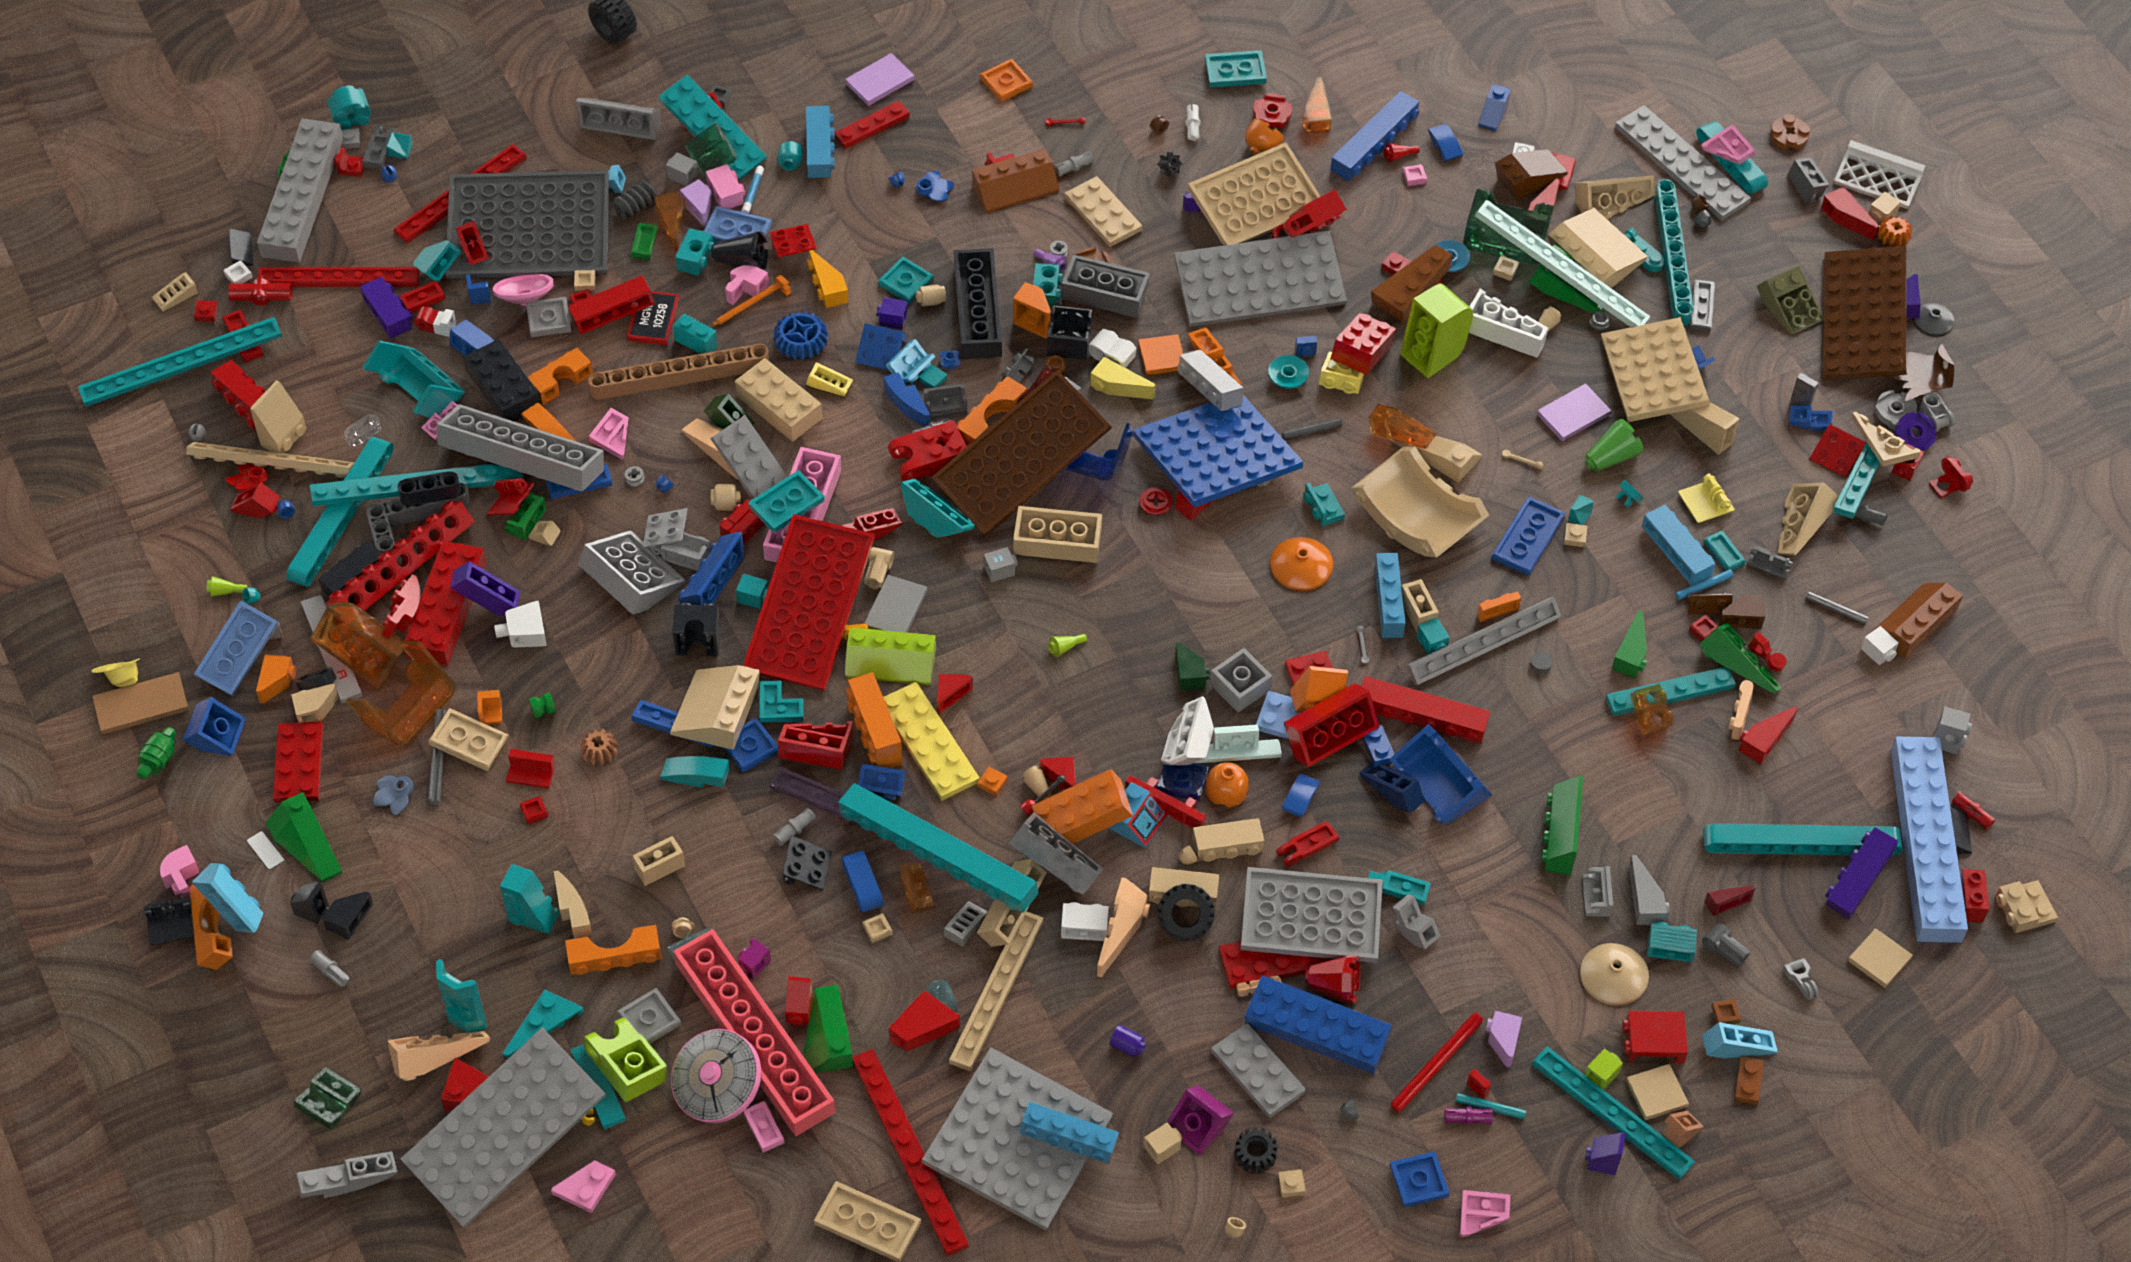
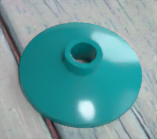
(1288, 365)

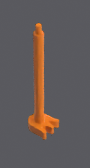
(780, 283)

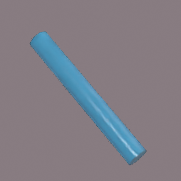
(1704, 584)

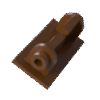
(1708, 603)

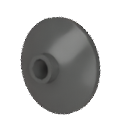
(1934, 319)

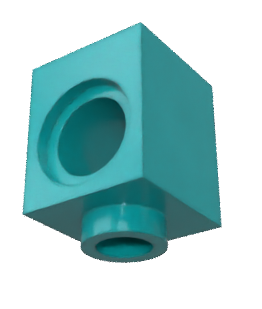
(1432, 636)

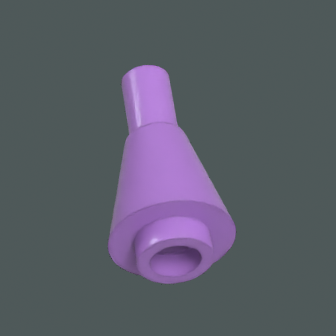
(1052, 259)

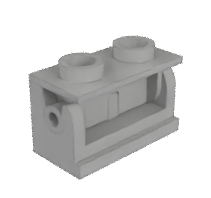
(686, 552)

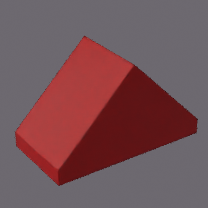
(471, 243)
(951, 689)
(1059, 766)

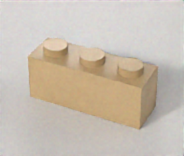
(1228, 840)
(1165, 879)

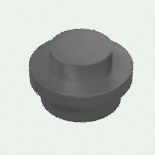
(1599, 321)

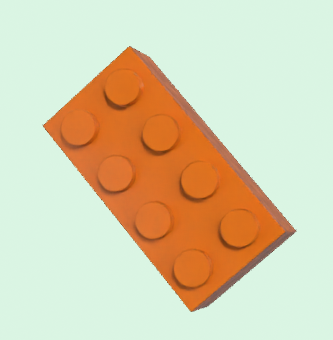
(874, 722)
(1086, 807)

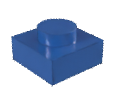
(1306, 346)

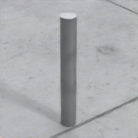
(1836, 607)

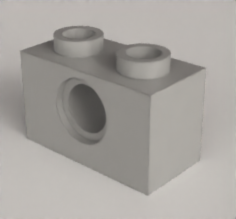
(1953, 729)

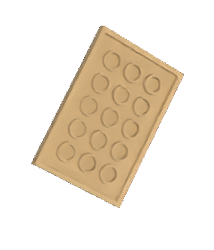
(1253, 195)
(1654, 369)

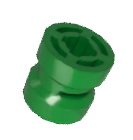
(542, 705)

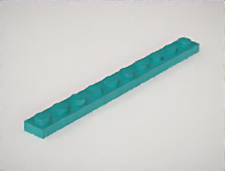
(179, 361)
(386, 486)

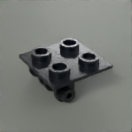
(806, 863)
(169, 921)

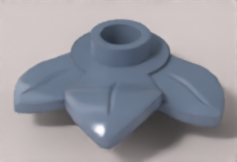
(391, 794)

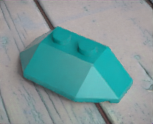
(933, 510)

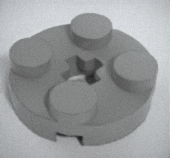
(1890, 399)

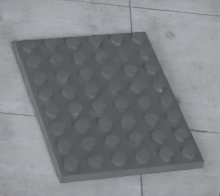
(532, 222)

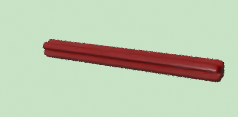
(1436, 1062)

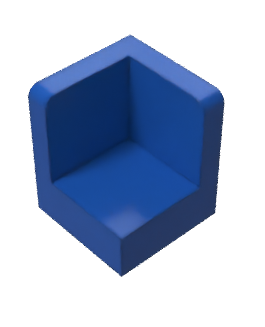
(478, 292)

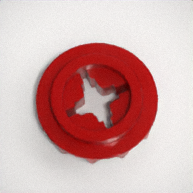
(1164, 501)

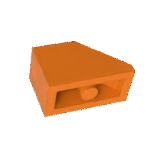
(274, 677)

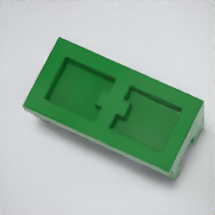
(526, 517)

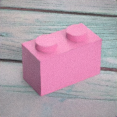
(725, 187)

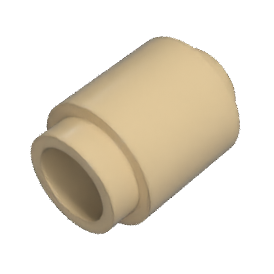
(931, 295)

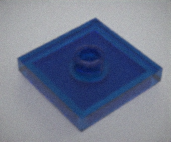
(1183, 780)

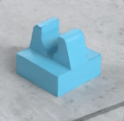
(616, 179)

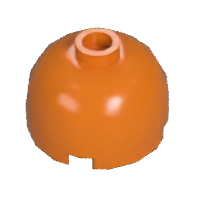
(1261, 138)
(1227, 784)

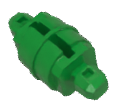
(156, 753)

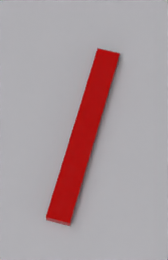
(438, 208)
(340, 276)

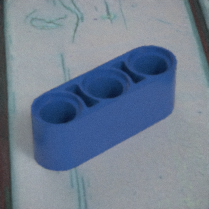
(862, 881)

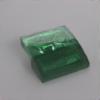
(711, 149)
(328, 1098)

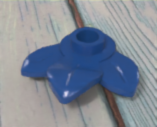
(934, 187)

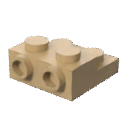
(2025, 905)

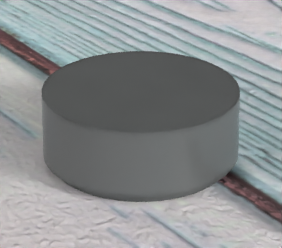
(1541, 662)

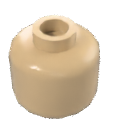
(725, 497)

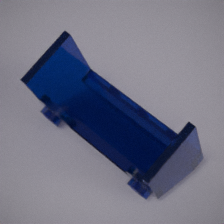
(1103, 467)

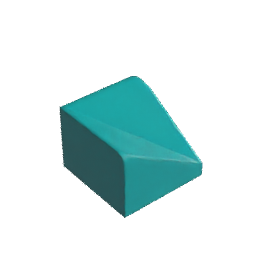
(399, 145)
(1581, 510)

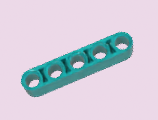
(1746, 174)

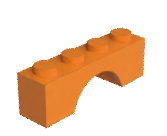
(1001, 399)
(211, 947)
(588, 957)

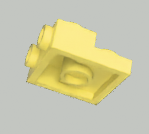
(1340, 376)

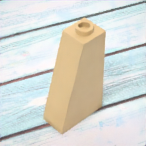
(1710, 425)

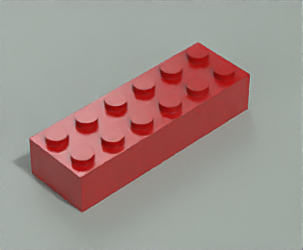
(442, 609)

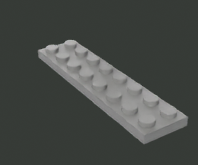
(1682, 162)

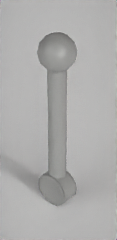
(1364, 659)

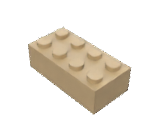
(778, 399)
(1057, 534)

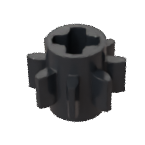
(1174, 166)

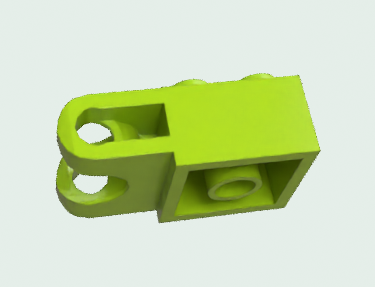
(626, 1060)

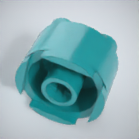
(349, 107)

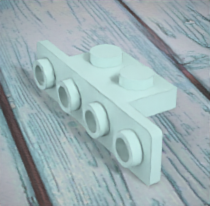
(1240, 744)

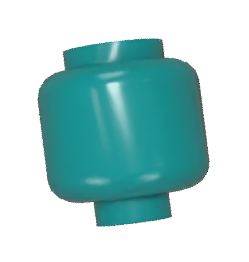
(790, 155)

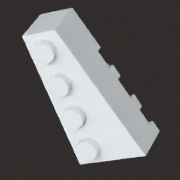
(1506, 326)

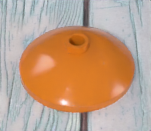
(1298, 571)

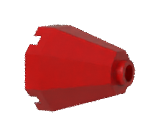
(1336, 978)

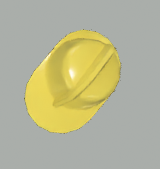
(121, 673)

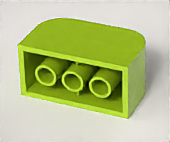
(1436, 330)

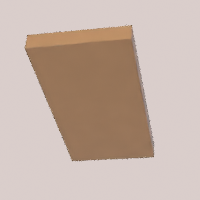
(140, 703)

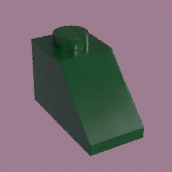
(725, 411)
(1190, 669)

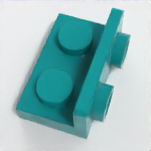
(1323, 504)

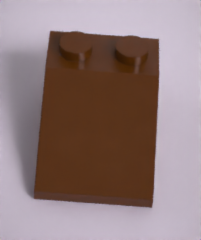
(1528, 172)

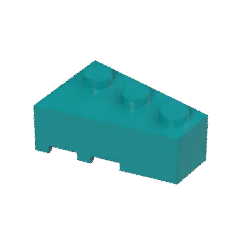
(525, 900)

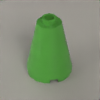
(1614, 447)

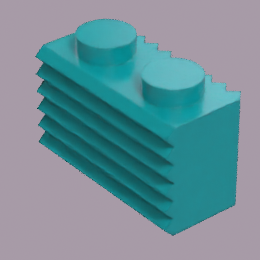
(695, 335)
(1672, 942)

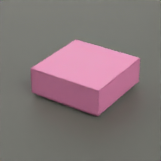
(1414, 175)

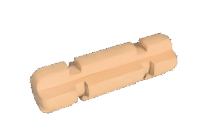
(1244, 988)

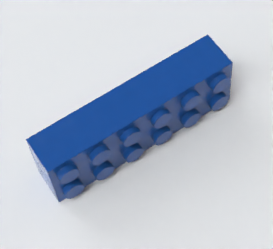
(1318, 1024)

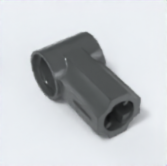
(1721, 941)

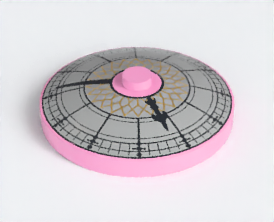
(716, 1076)

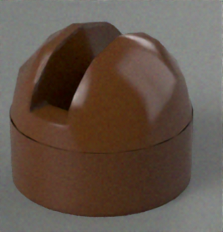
(1699, 203)

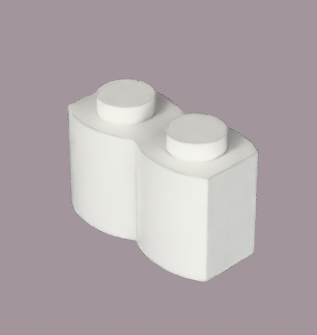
(1112, 347)

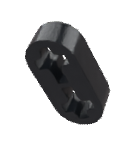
(316, 679)

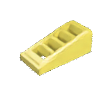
(820, 383)

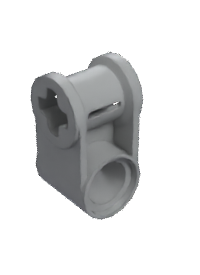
(1936, 410)

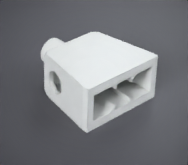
(523, 626)

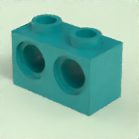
(1048, 278)

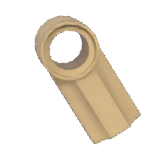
(879, 562)

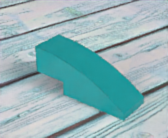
(696, 771)

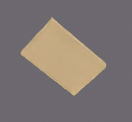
(468, 739)

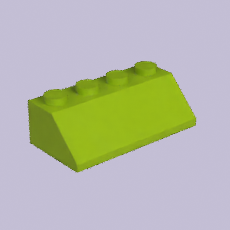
(890, 655)

